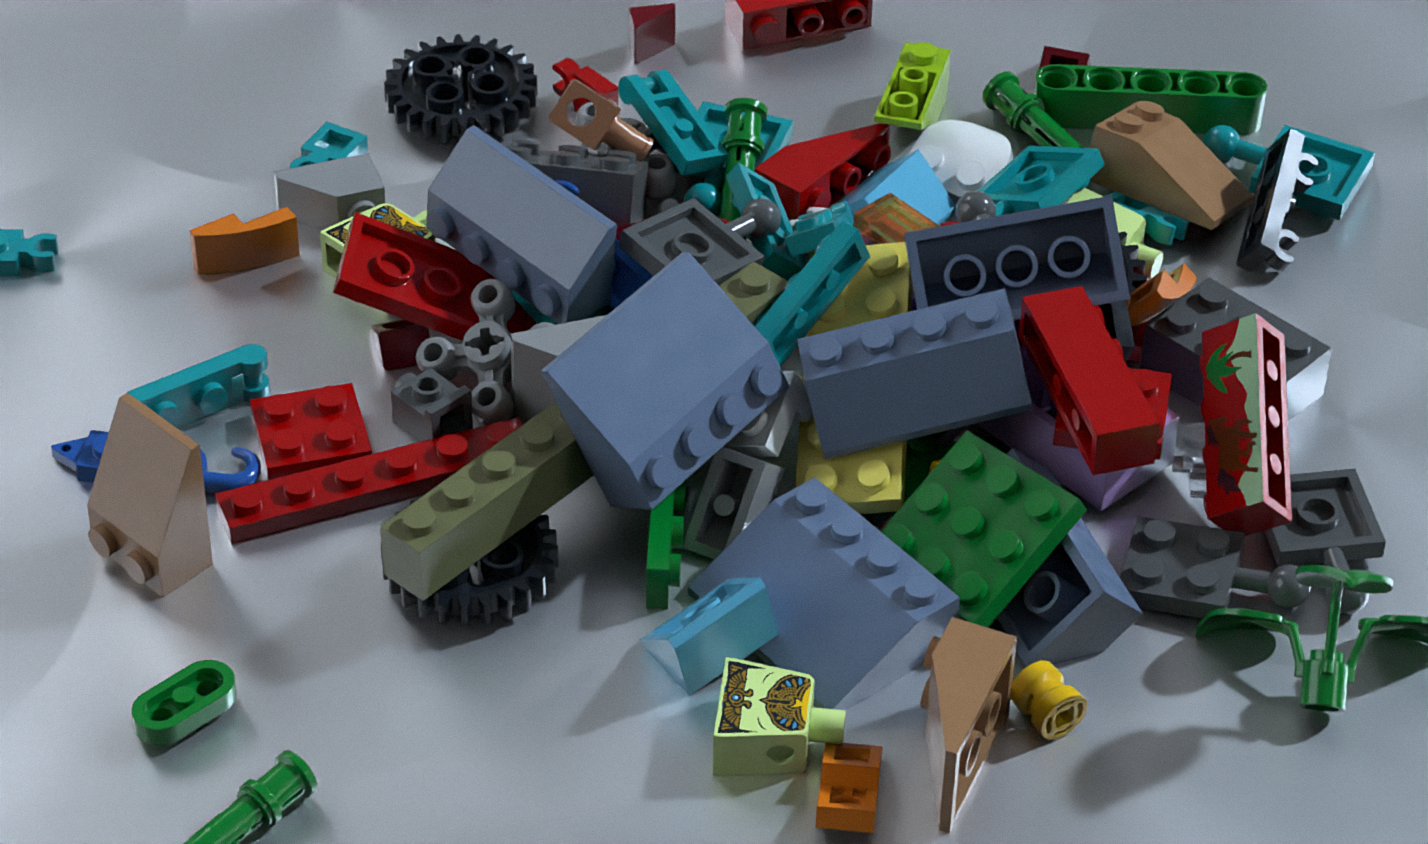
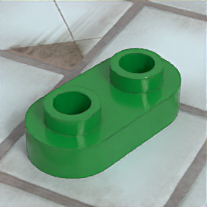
(183, 702)

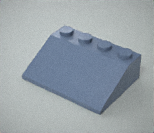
(663, 384)
(840, 594)

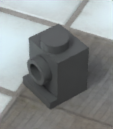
(423, 399)

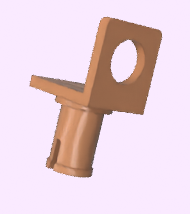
(604, 127)

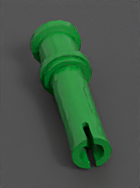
(1025, 112)
(741, 144)
(260, 802)

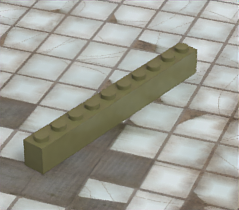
(512, 481)

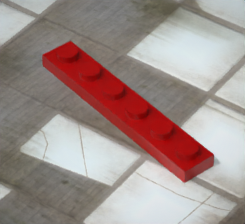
(353, 483)

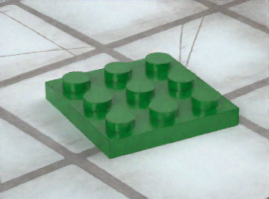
(983, 525)

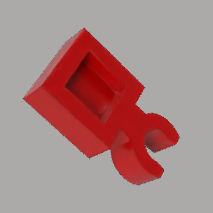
(570, 70)

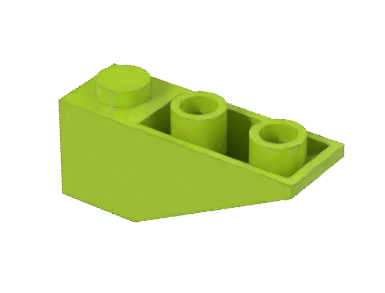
(916, 87)

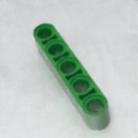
(1201, 98)

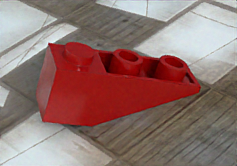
(782, 21)
(826, 167)

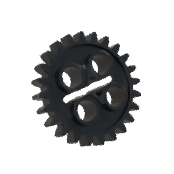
(432, 98)
(505, 578)

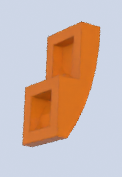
(236, 247)
(1159, 293)
(849, 787)

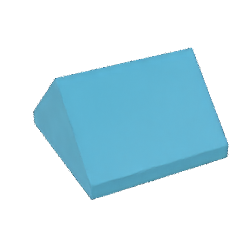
(909, 180)
(721, 624)

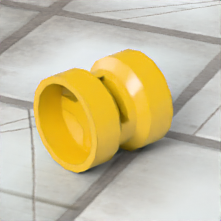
(1042, 694)

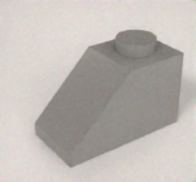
(329, 190)
(730, 499)

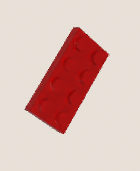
(413, 278)

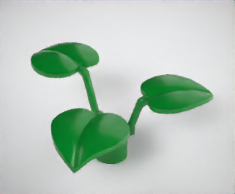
(1325, 673)

